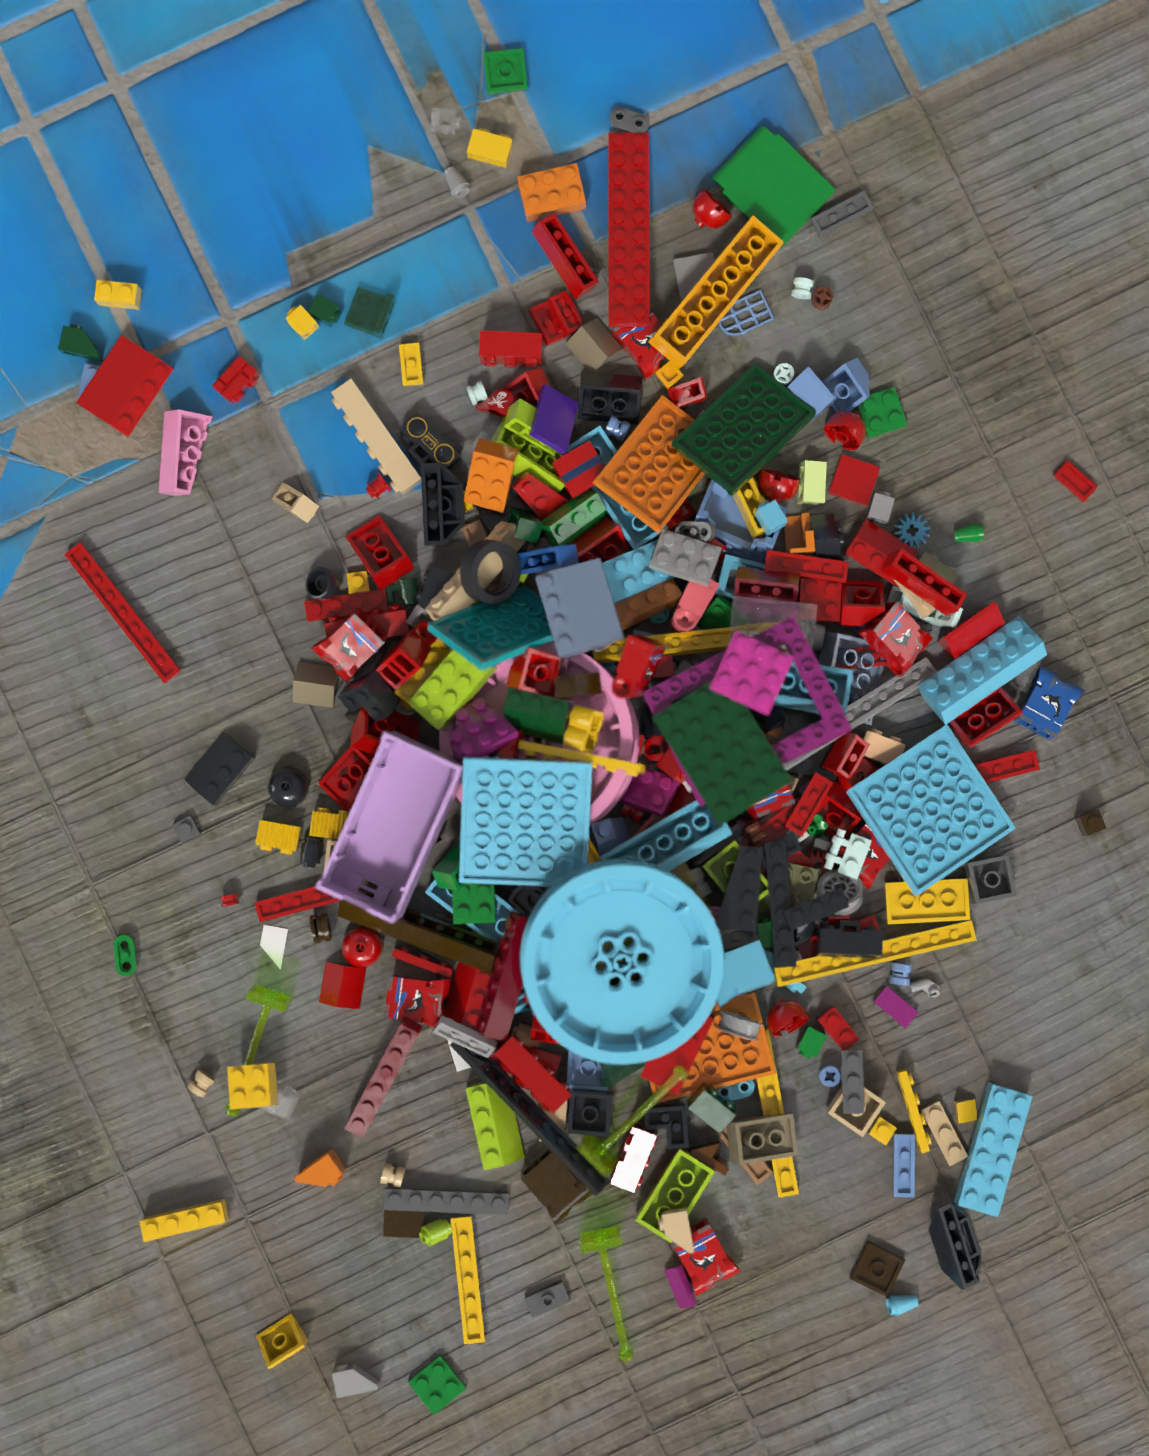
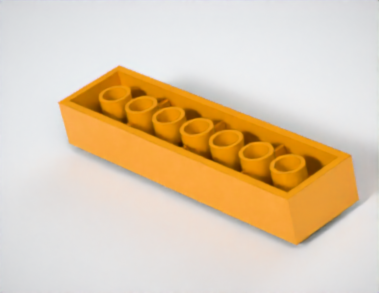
(716, 292)

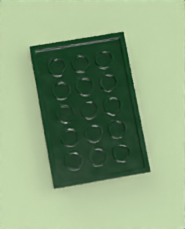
(743, 429)
(722, 752)

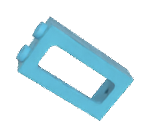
(729, 563)

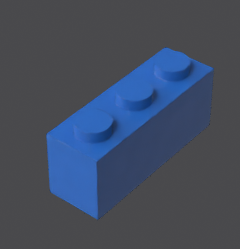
(548, 559)

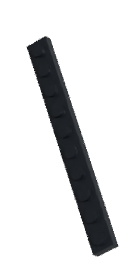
(534, 1118)

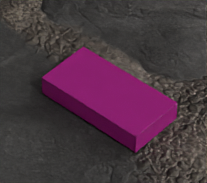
(895, 1006)
(680, 1286)

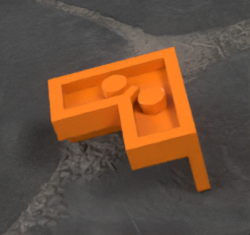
(798, 535)

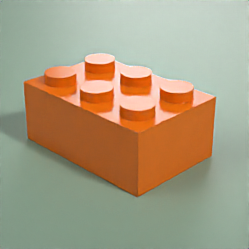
(551, 192)
(491, 475)

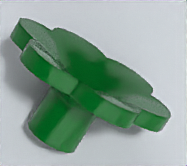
(817, 826)

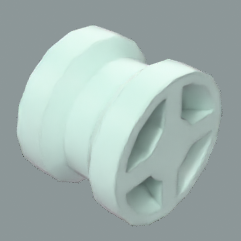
(802, 288)
(786, 372)
(476, 393)

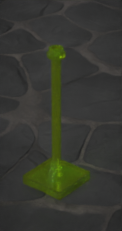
(269, 1000)
(598, 1153)
(601, 1240)

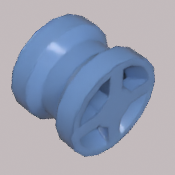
(826, 1072)

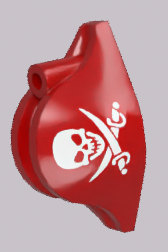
(498, 403)

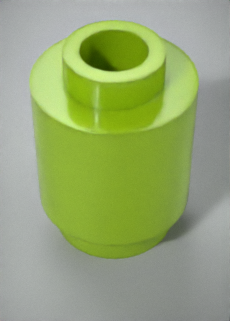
(435, 1232)

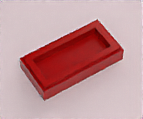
(1075, 481)

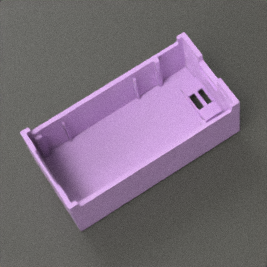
(393, 826)

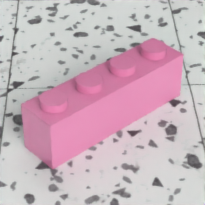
(180, 450)

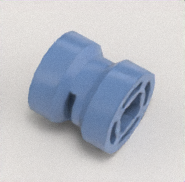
(617, 428)
(900, 979)

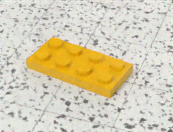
(941, 902)

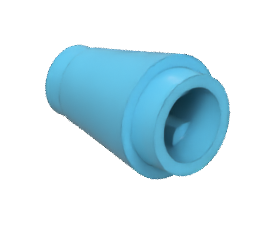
(900, 1304)

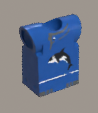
(1048, 703)

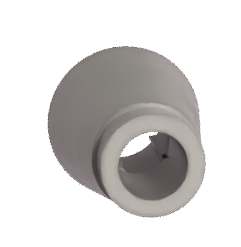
(458, 185)

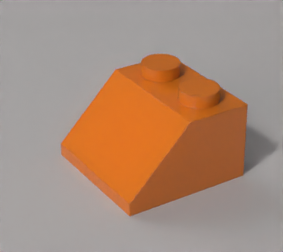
(323, 1171)

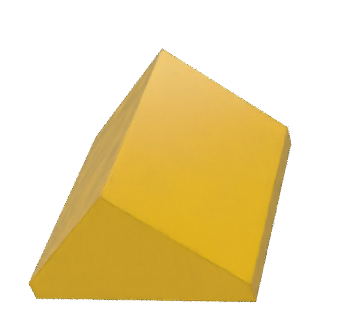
(281, 1340)

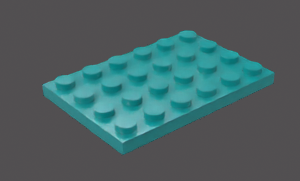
(496, 632)

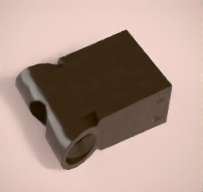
(554, 1185)

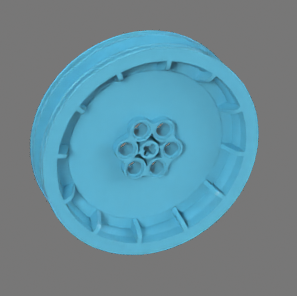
(632, 1018)

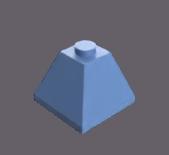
(848, 385)
(608, 834)

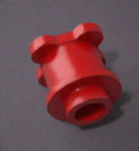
(377, 486)

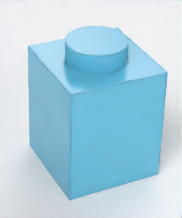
(770, 517)

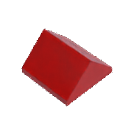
(342, 985)

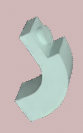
(935, 618)

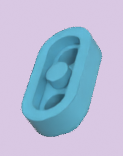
(735, 1092)

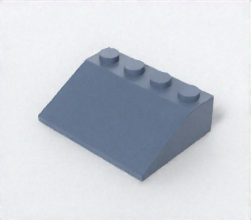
(579, 608)
(864, 679)

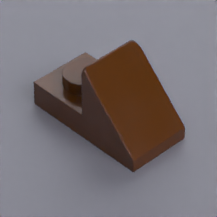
(705, 1154)

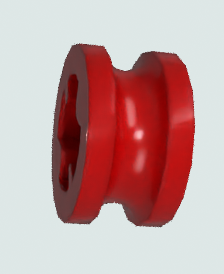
(229, 900)

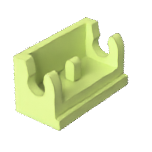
(812, 482)

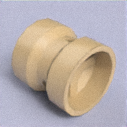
(201, 1083)
(392, 1175)

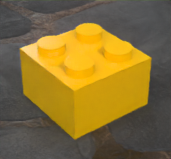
(252, 1086)

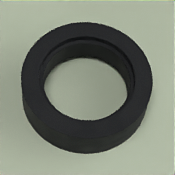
(470, 566)

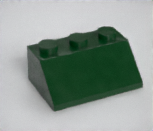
(537, 714)

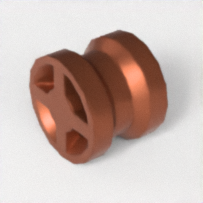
(823, 293)
(755, 833)

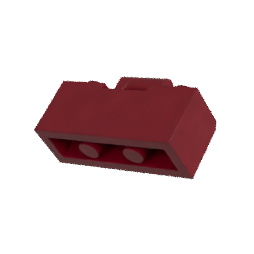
(766, 584)

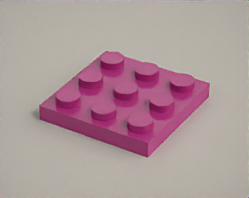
(751, 673)

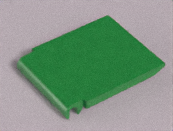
(773, 184)

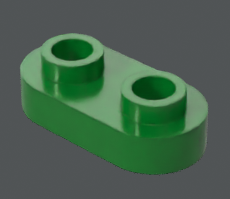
(125, 955)

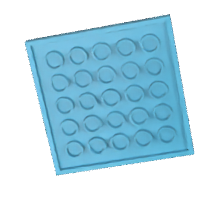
(930, 810)
(523, 820)

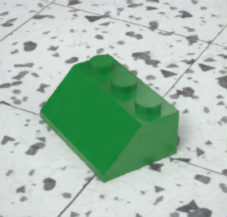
(574, 519)

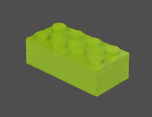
(449, 689)
(676, 1188)

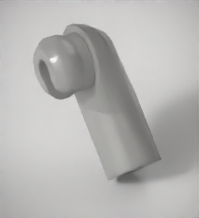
(926, 985)

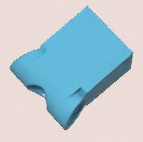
(743, 972)

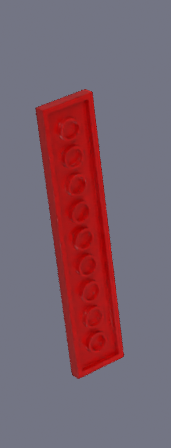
(628, 230)

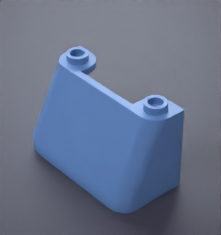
(730, 527)

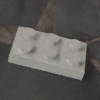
(685, 557)

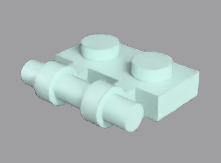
(853, 856)

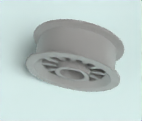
(851, 887)
(739, 1025)

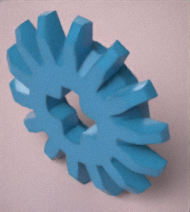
(905, 525)

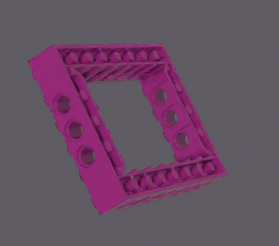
(788, 633)

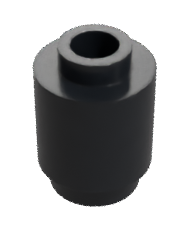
(310, 852)

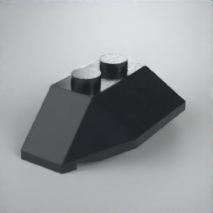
(441, 504)
(737, 826)
(956, 1245)

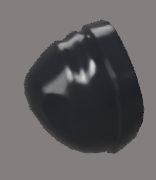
(322, 584)

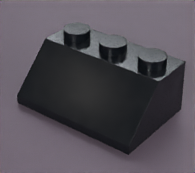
(609, 395)
(219, 769)

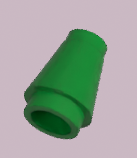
(969, 533)

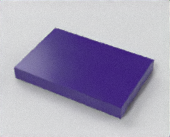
(553, 419)

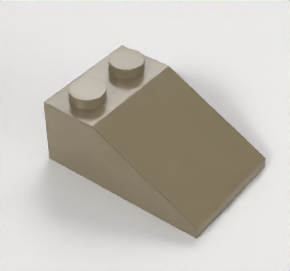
(761, 1138)

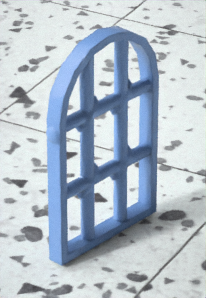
(749, 307)

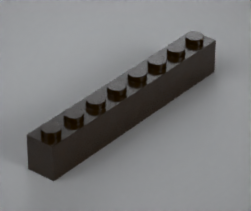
(428, 934)

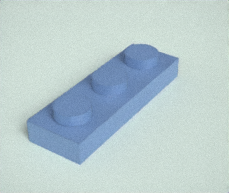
(903, 1165)

